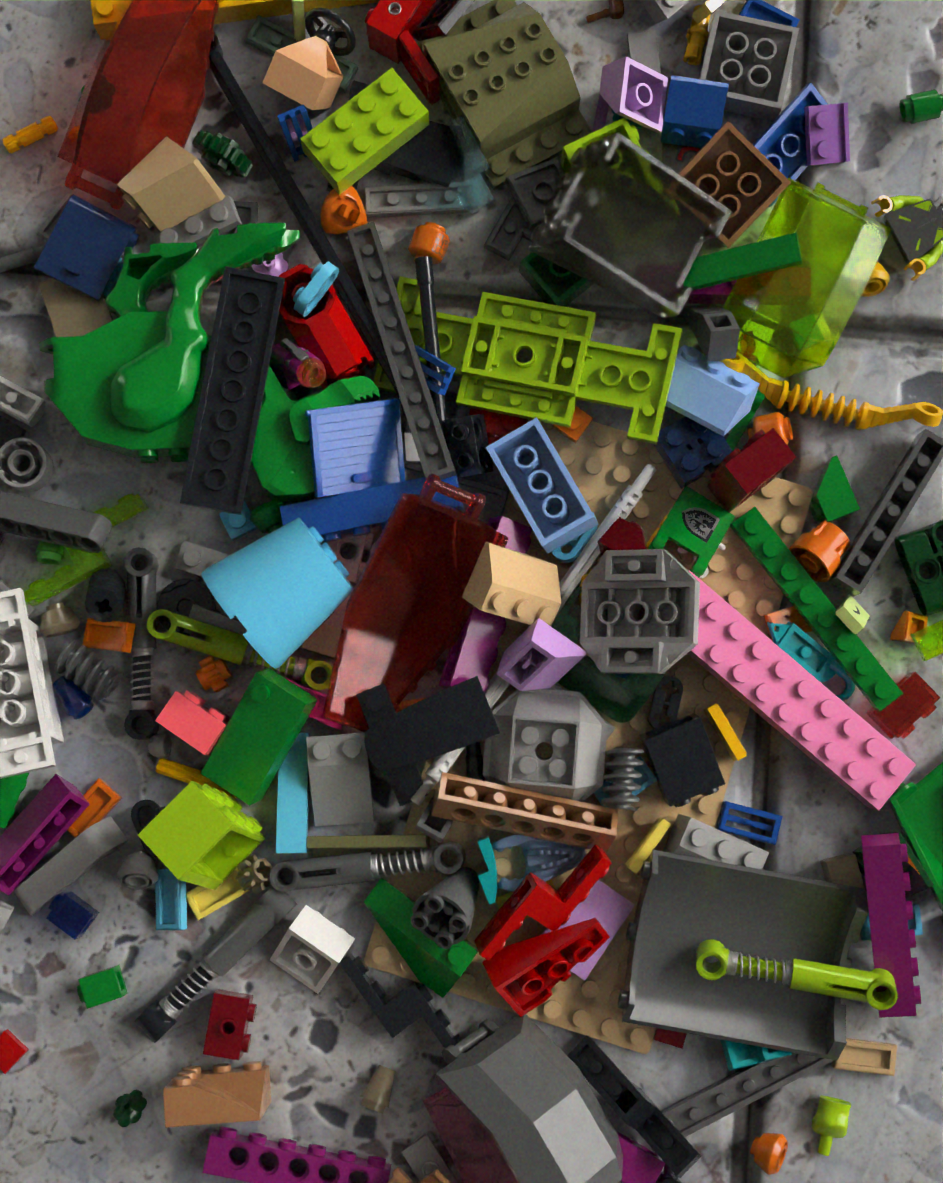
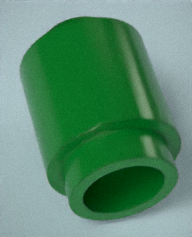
(921, 106)

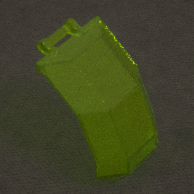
(799, 312)

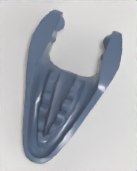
(542, 858)

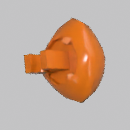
(342, 211)

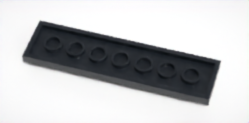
(232, 391)

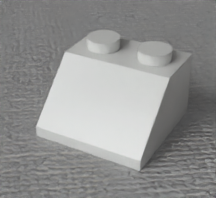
(312, 949)

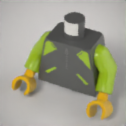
(915, 229)

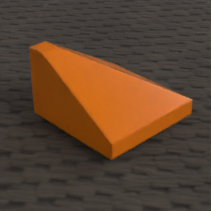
(908, 624)

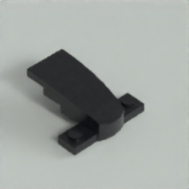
(426, 156)
(423, 730)

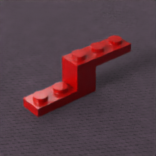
(542, 902)

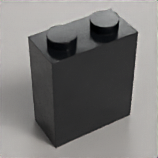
(682, 760)

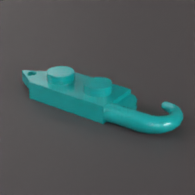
(810, 655)

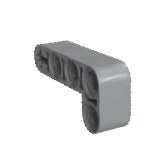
(70, 864)

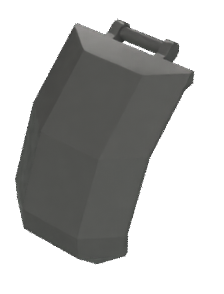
(533, 1104)

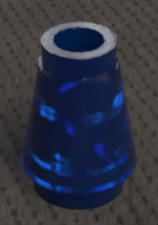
(73, 698)

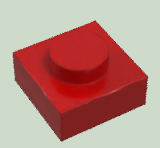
(10, 1050)

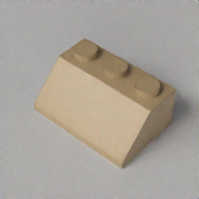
(514, 585)

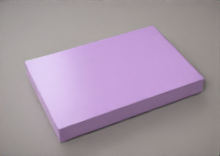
(609, 909)

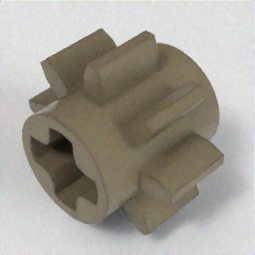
(254, 874)

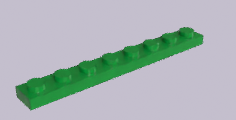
(816, 609)

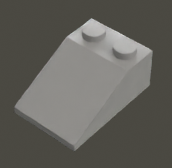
(340, 779)

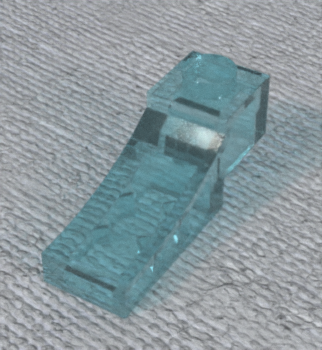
(473, 190)

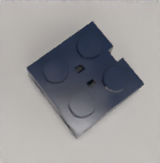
(691, 450)

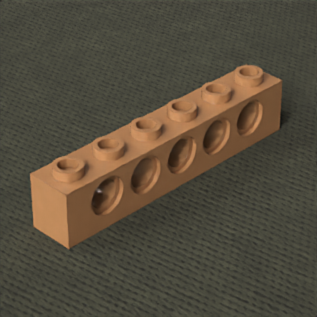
(524, 812)

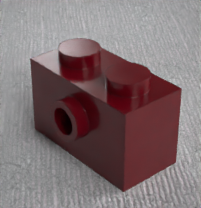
(229, 1024)

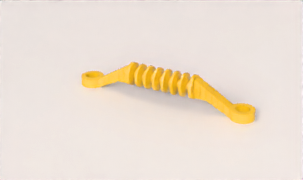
(864, 417)

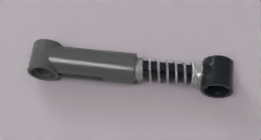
(140, 604)
(217, 961)

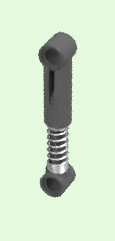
(363, 867)

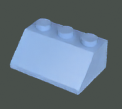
(710, 391)

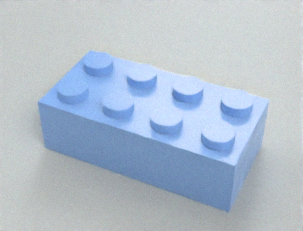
(542, 485)

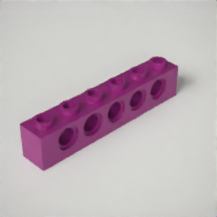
(221, 1162)

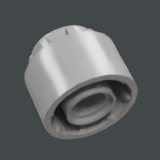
(38, 473)

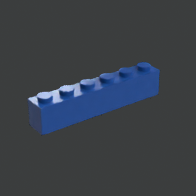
(358, 509)

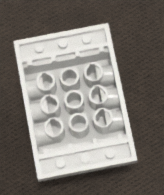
(27, 697)

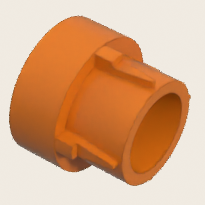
(821, 550)

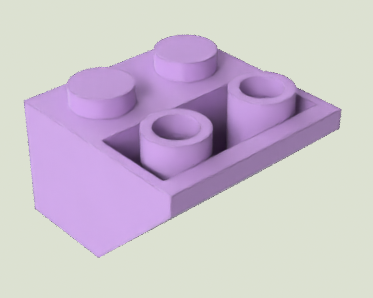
(538, 658)

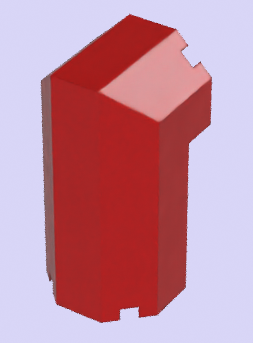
(325, 330)

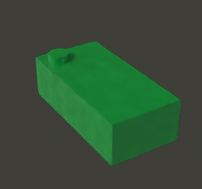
(259, 736)

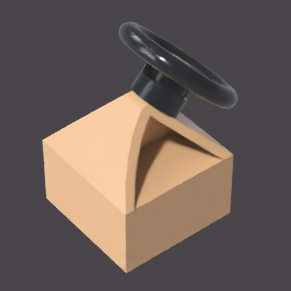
(308, 68)

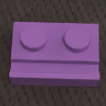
(827, 134)

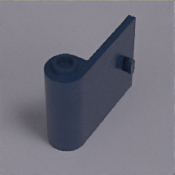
(86, 247)

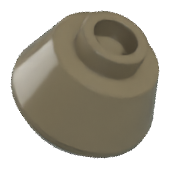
(58, 620)

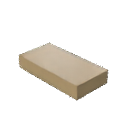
(867, 1057)

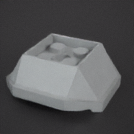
(611, 604)
(553, 717)

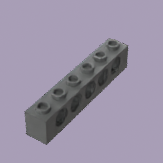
(889, 513)

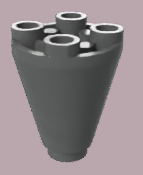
(448, 908)

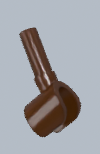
(615, 11)

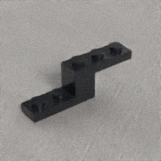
(402, 1008)
(634, 1107)

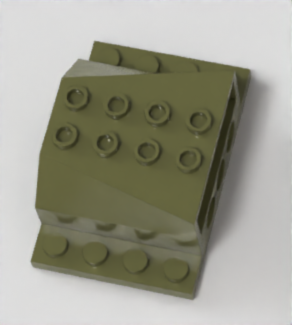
(508, 85)

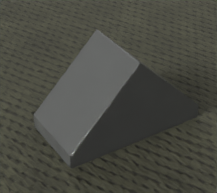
(433, 826)

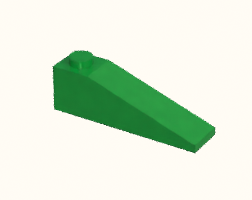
(431, 964)

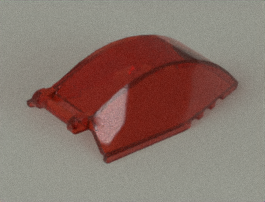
(140, 91)
(408, 599)

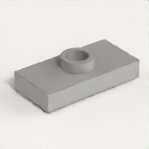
(426, 1158)

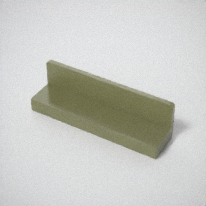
(378, 844)

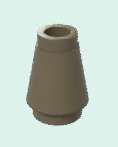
(378, 1091)

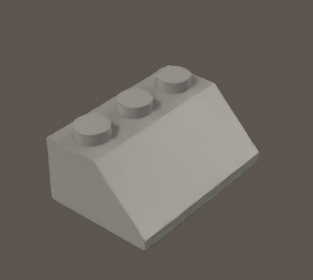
(702, 841)

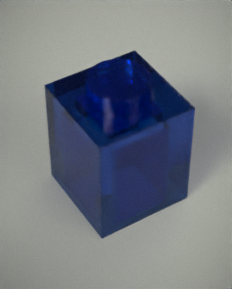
(71, 914)

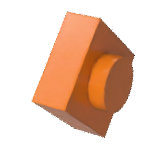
(579, 424)

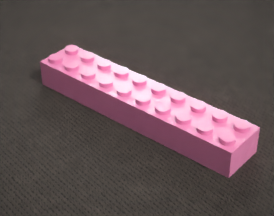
(796, 703)

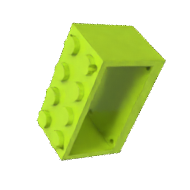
(202, 835)

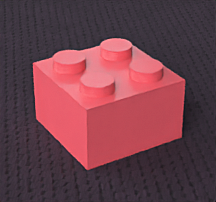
(192, 721)

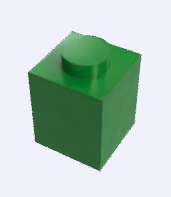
(102, 986)

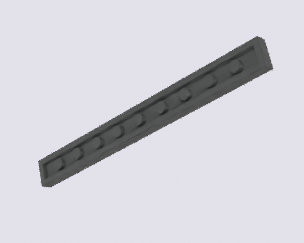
(401, 352)

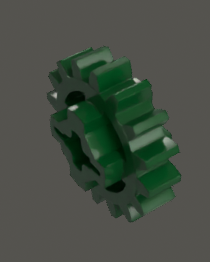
(222, 154)

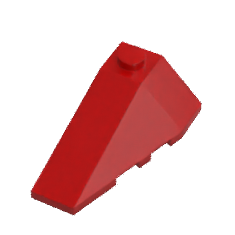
(532, 967)

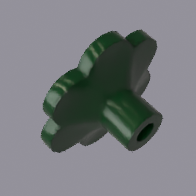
(129, 1108)

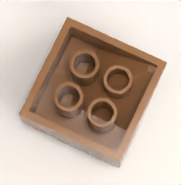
(735, 176)
(217, 1095)

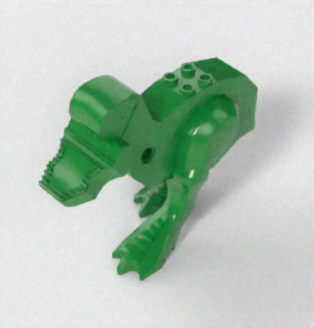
(142, 375)

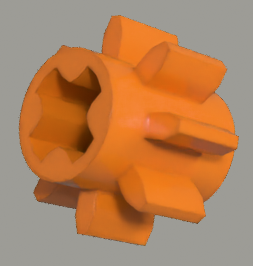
(213, 674)

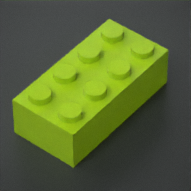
(365, 131)

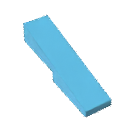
(293, 799)

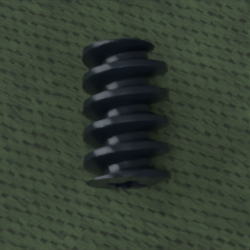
(105, 595)

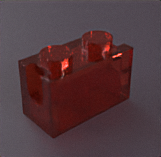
(916, 702)

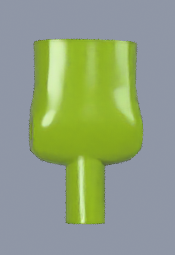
(830, 1121)

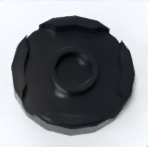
(177, 592)

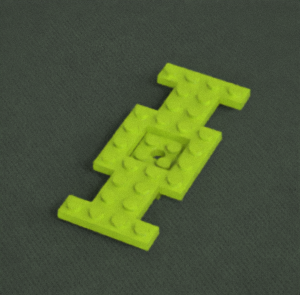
(561, 363)

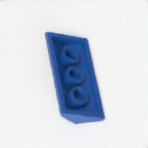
(785, 138)

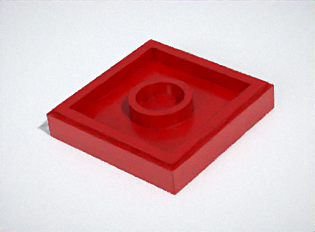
(419, 68)

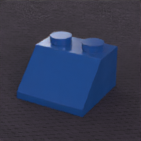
(693, 111)

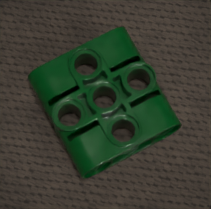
(918, 549)

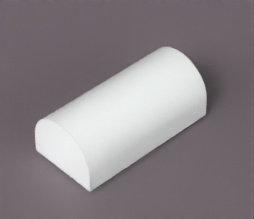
(20, 403)

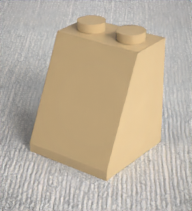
(169, 187)

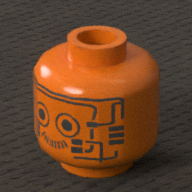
(429, 241)

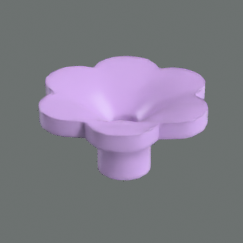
(275, 268)

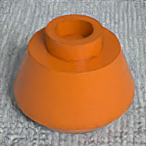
(769, 1151)

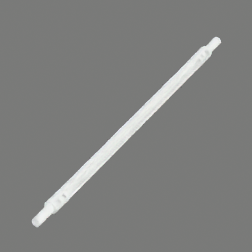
(567, 587)

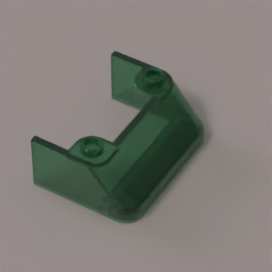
(604, 691)

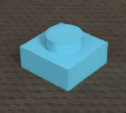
(237, 524)

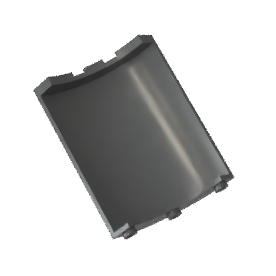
(749, 913)

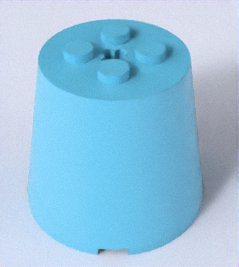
(280, 588)

